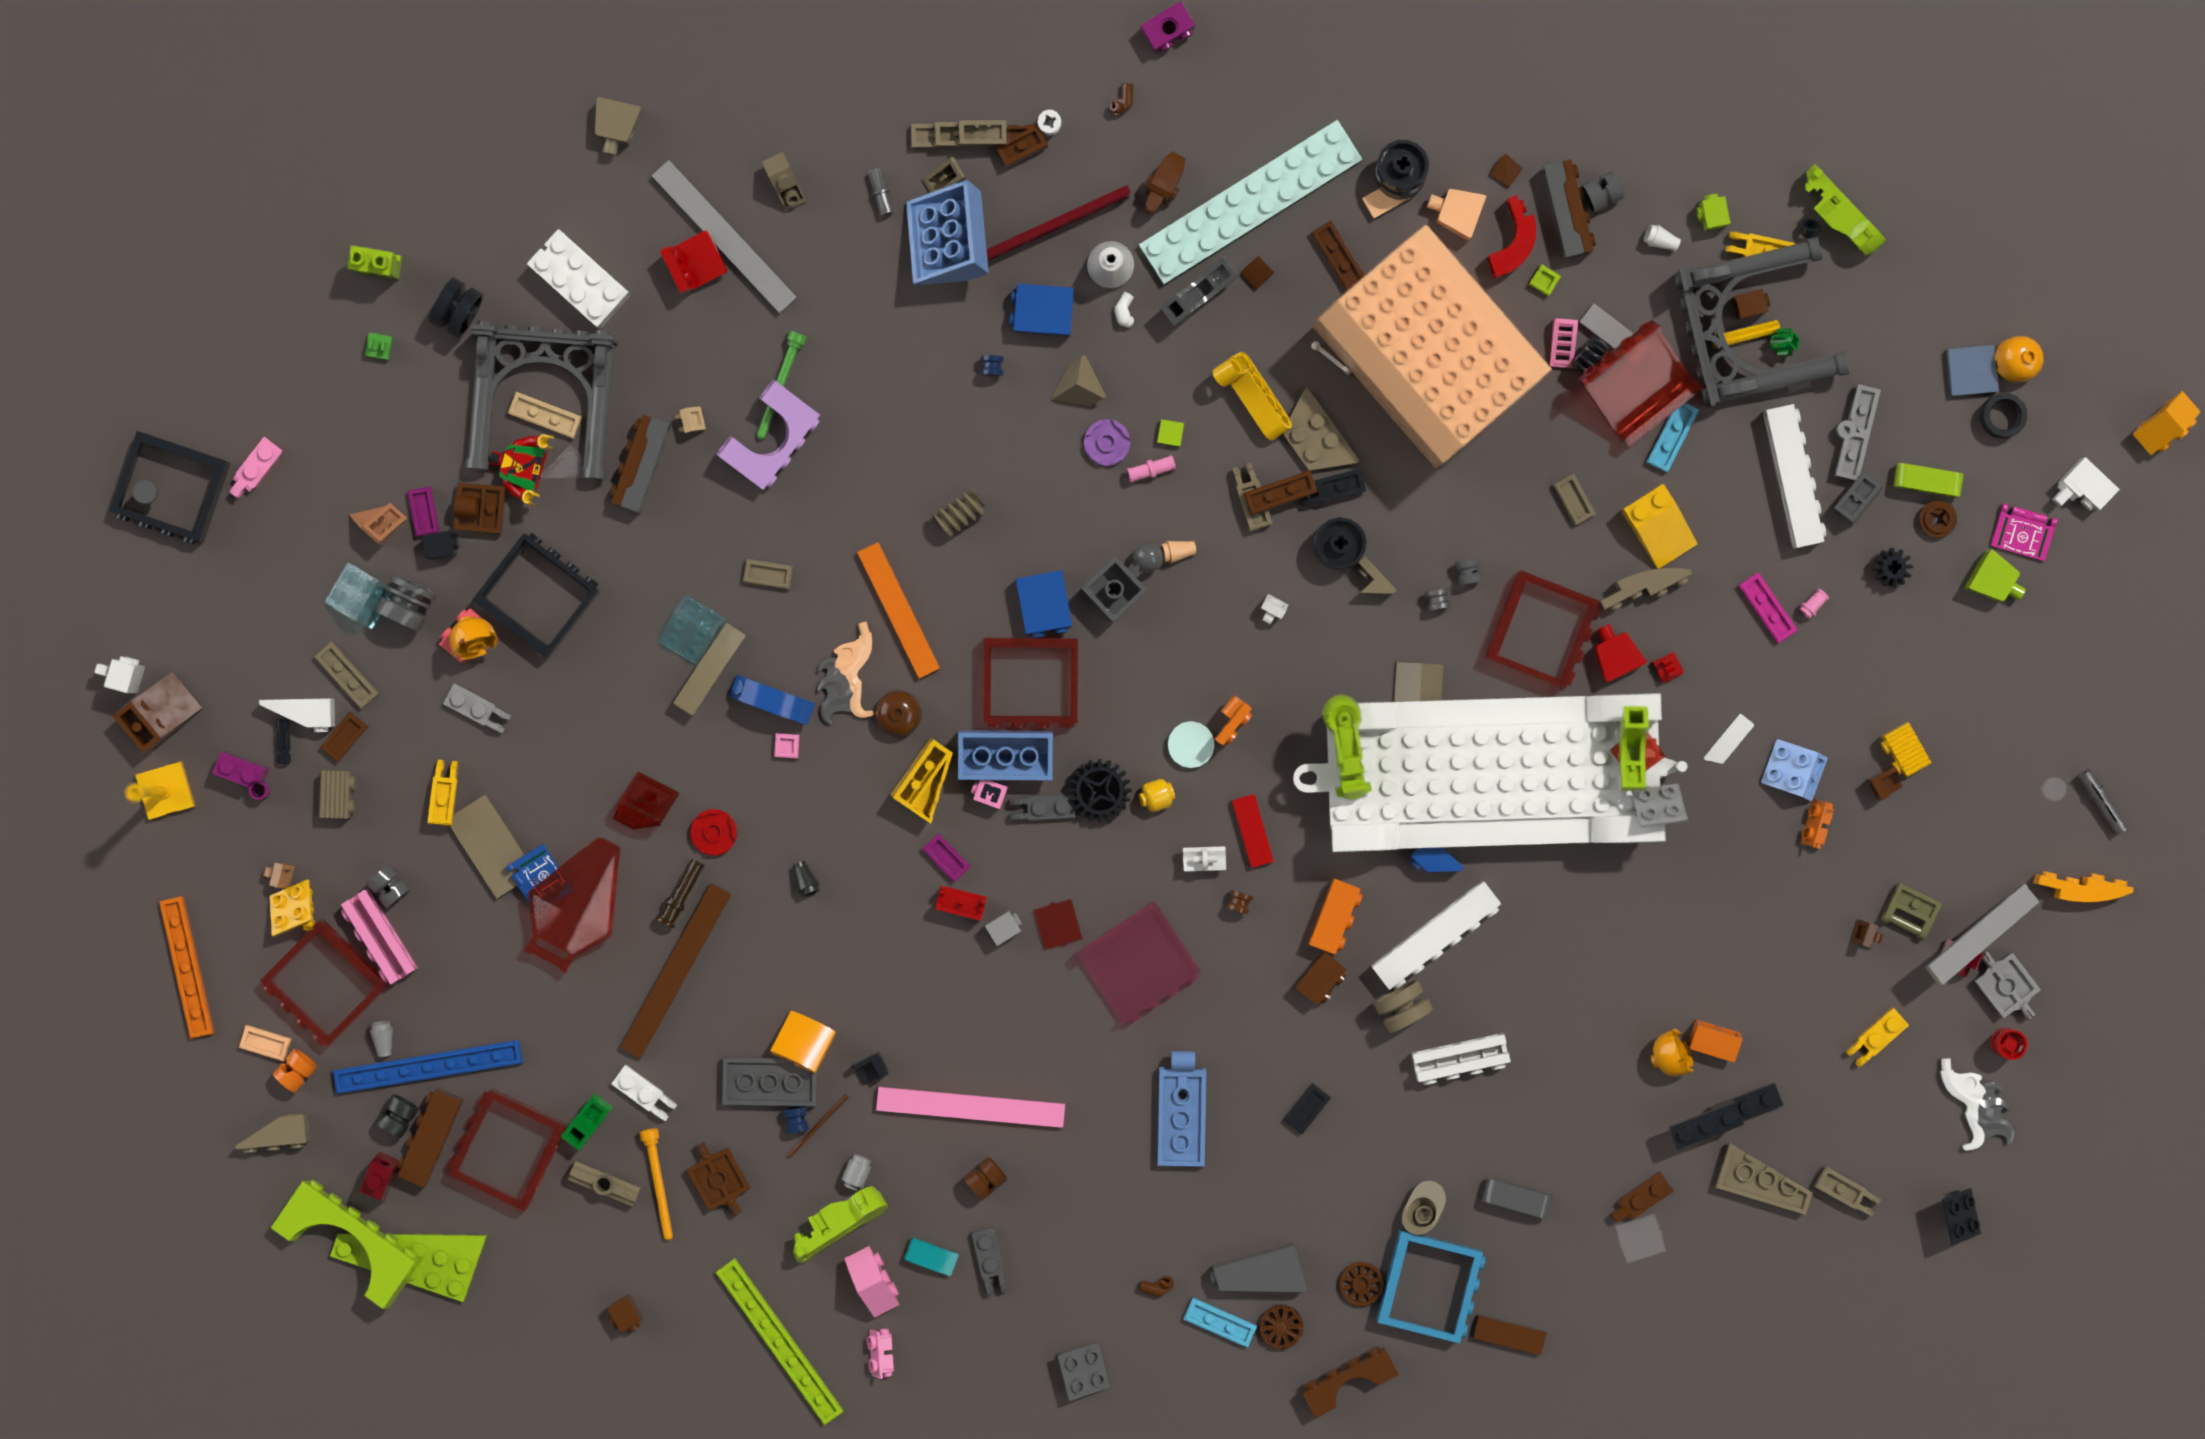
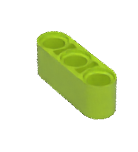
(1928, 480)

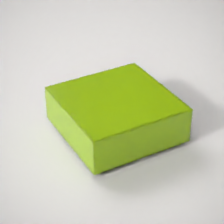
(1544, 280)
(1170, 433)

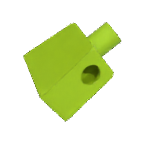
(1995, 578)

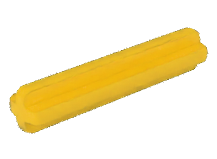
(1750, 332)

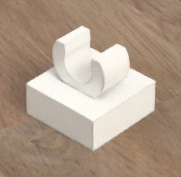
(1273, 608)

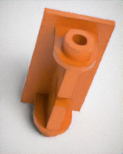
(1819, 813)

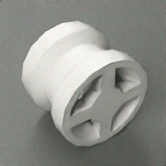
(1050, 126)

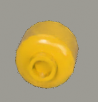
(1157, 795)

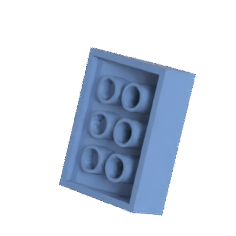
(947, 235)

